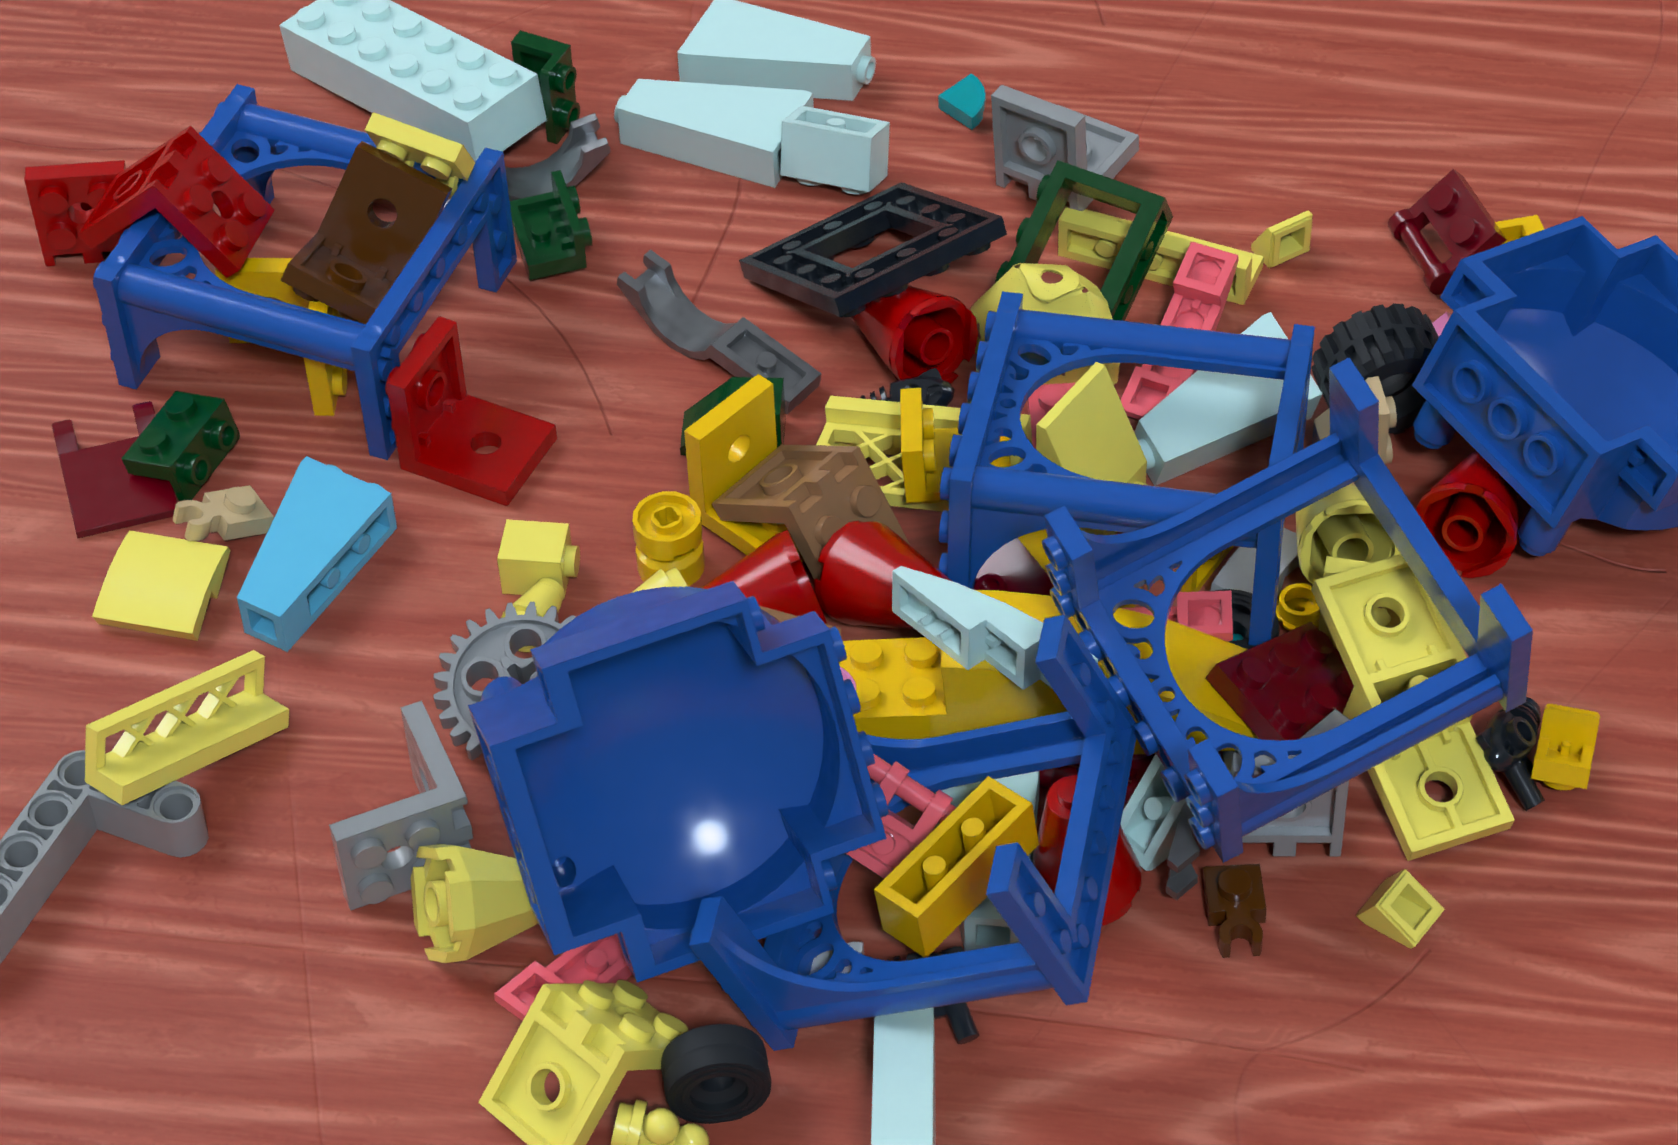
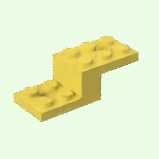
(1390, 662)

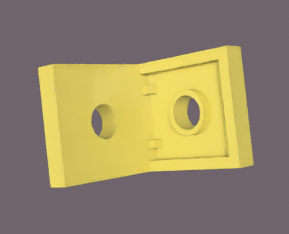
(590, 1041)

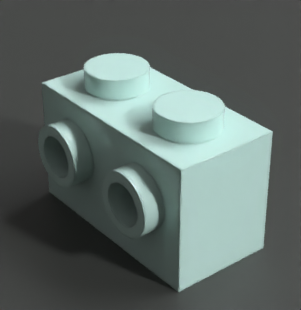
(834, 149)

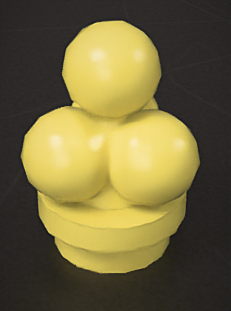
(656, 1128)

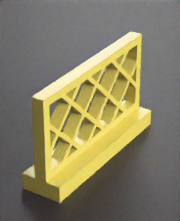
(877, 431)

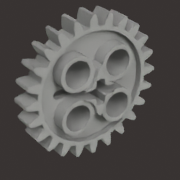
(488, 654)

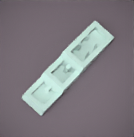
(969, 624)

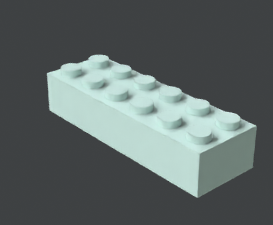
(414, 72)

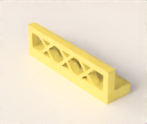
(1098, 238)
(181, 742)

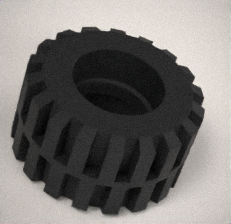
(1382, 344)

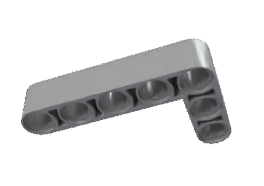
(64, 819)

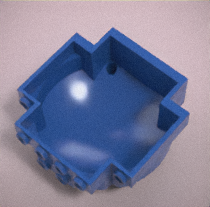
(1564, 377)
(676, 762)

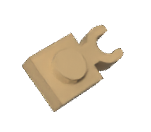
(230, 512)

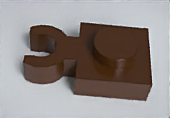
(1236, 903)

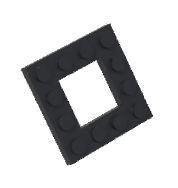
(805, 265)

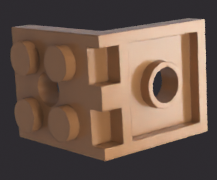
(811, 493)

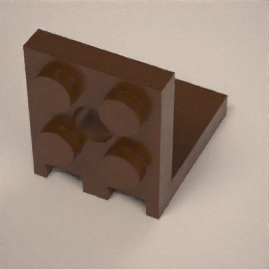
(354, 251)

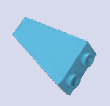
(312, 550)

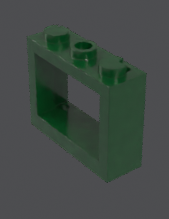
(1139, 245)

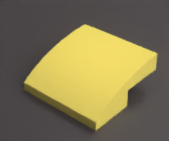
(161, 585)

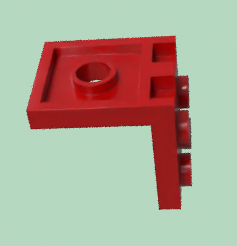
(183, 184)
(62, 204)
(444, 426)

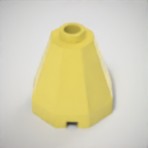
(467, 901)

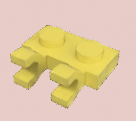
(409, 144)

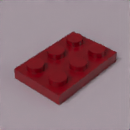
(1285, 683)

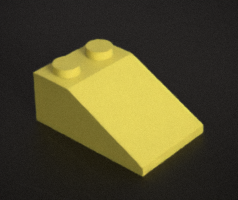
(1092, 434)

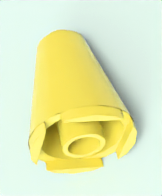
(1341, 528)

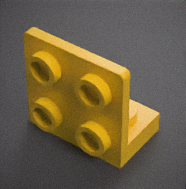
(926, 449)

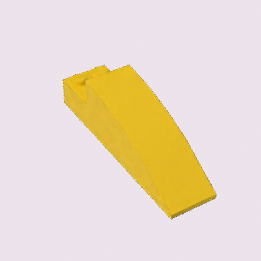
(921, 692)

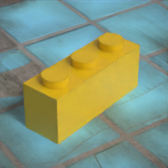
(952, 867)

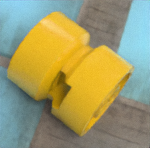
(669, 536)

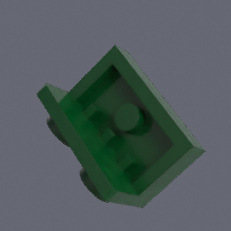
(556, 78)
(549, 230)
(184, 442)

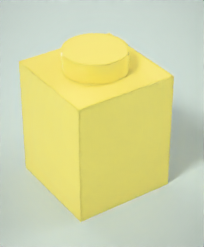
(535, 552)

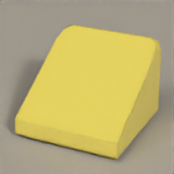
(1284, 240)
(1401, 909)

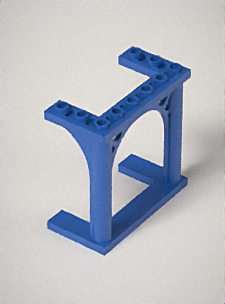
(150, 300)
(1030, 348)
(1106, 571)
(1054, 929)

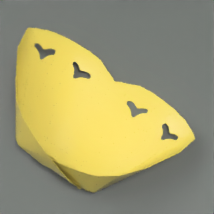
(1058, 297)

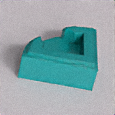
(964, 101)

